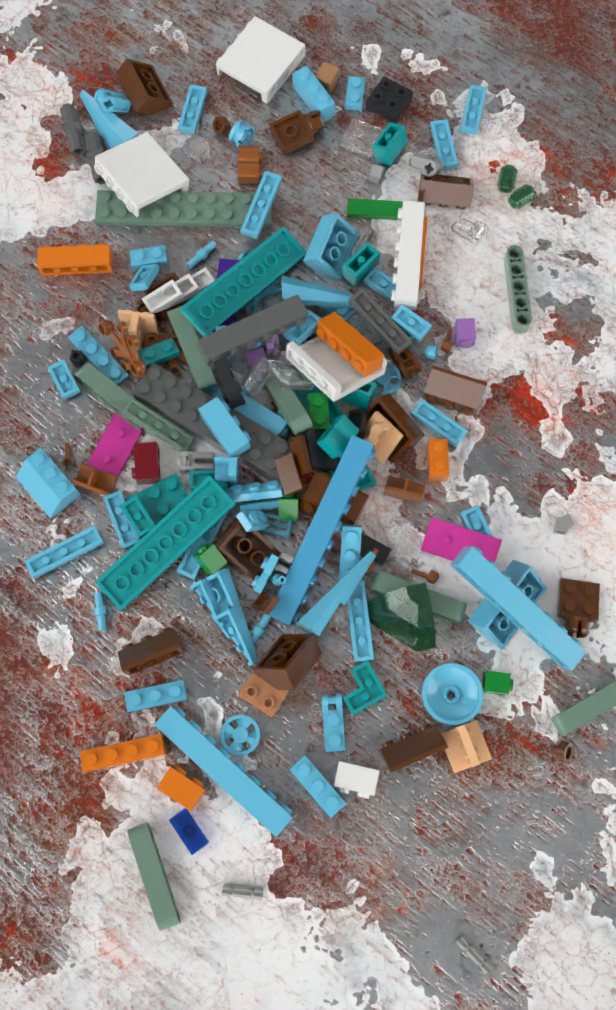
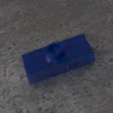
(189, 831)

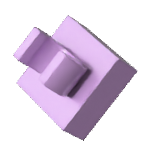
(270, 344)

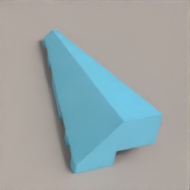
(110, 127)
(314, 294)
(222, 599)
(321, 612)

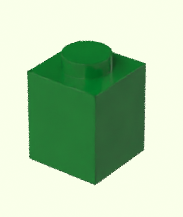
(288, 507)
(209, 558)
(497, 683)

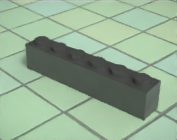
(252, 330)

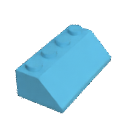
(493, 623)

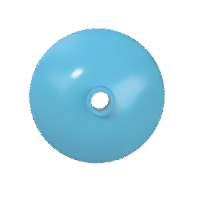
(466, 691)

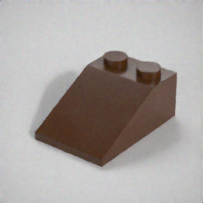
(245, 548)

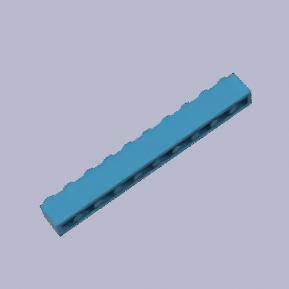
(322, 529)

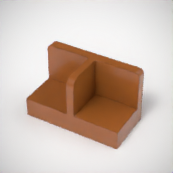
(95, 479)
(404, 489)

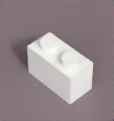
(356, 779)

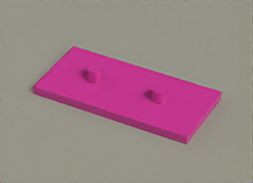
(115, 446)
(449, 539)

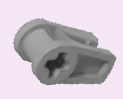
(422, 164)
(194, 457)
(283, 564)

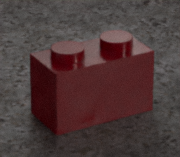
(147, 463)

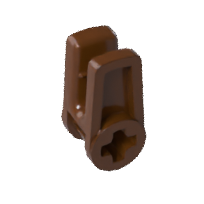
(407, 366)

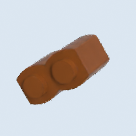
(249, 164)

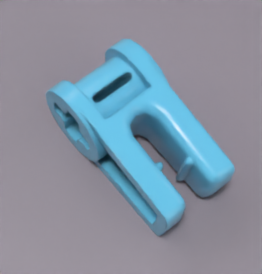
(112, 101)

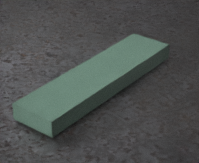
(157, 425)

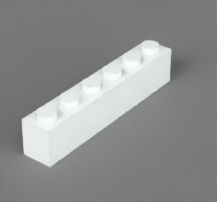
(409, 254)

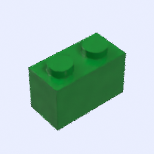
(318, 411)

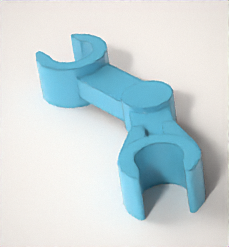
(271, 290)

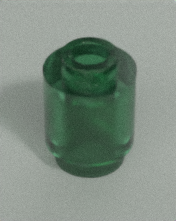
(507, 178)
(521, 196)

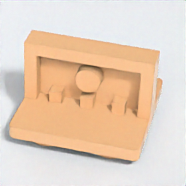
(139, 324)
(382, 435)
(466, 746)

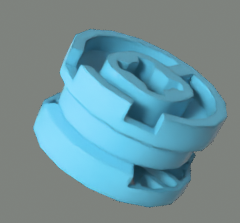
(241, 133)

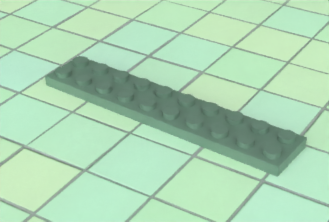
(179, 210)

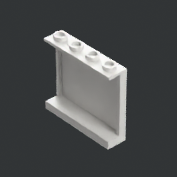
(261, 58)
(140, 172)
(328, 368)

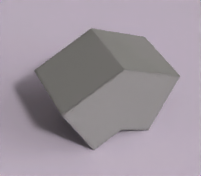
(376, 173)
(563, 524)

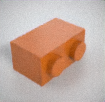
(437, 460)
(182, 788)

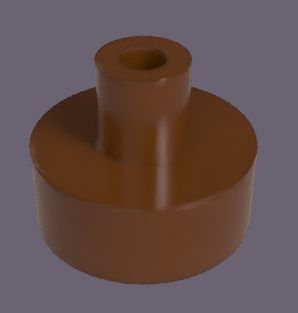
(221, 125)
(563, 751)

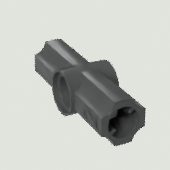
(73, 129)
(94, 148)

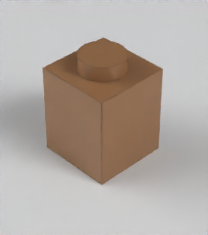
(328, 76)

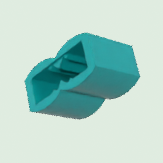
(337, 436)

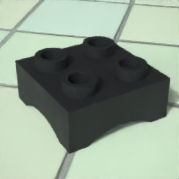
(389, 99)
(228, 386)
(318, 457)

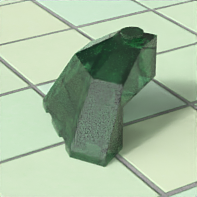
(405, 616)

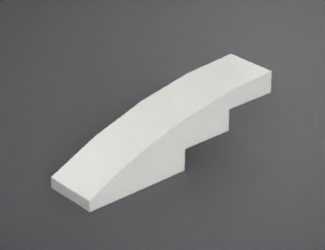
(177, 292)

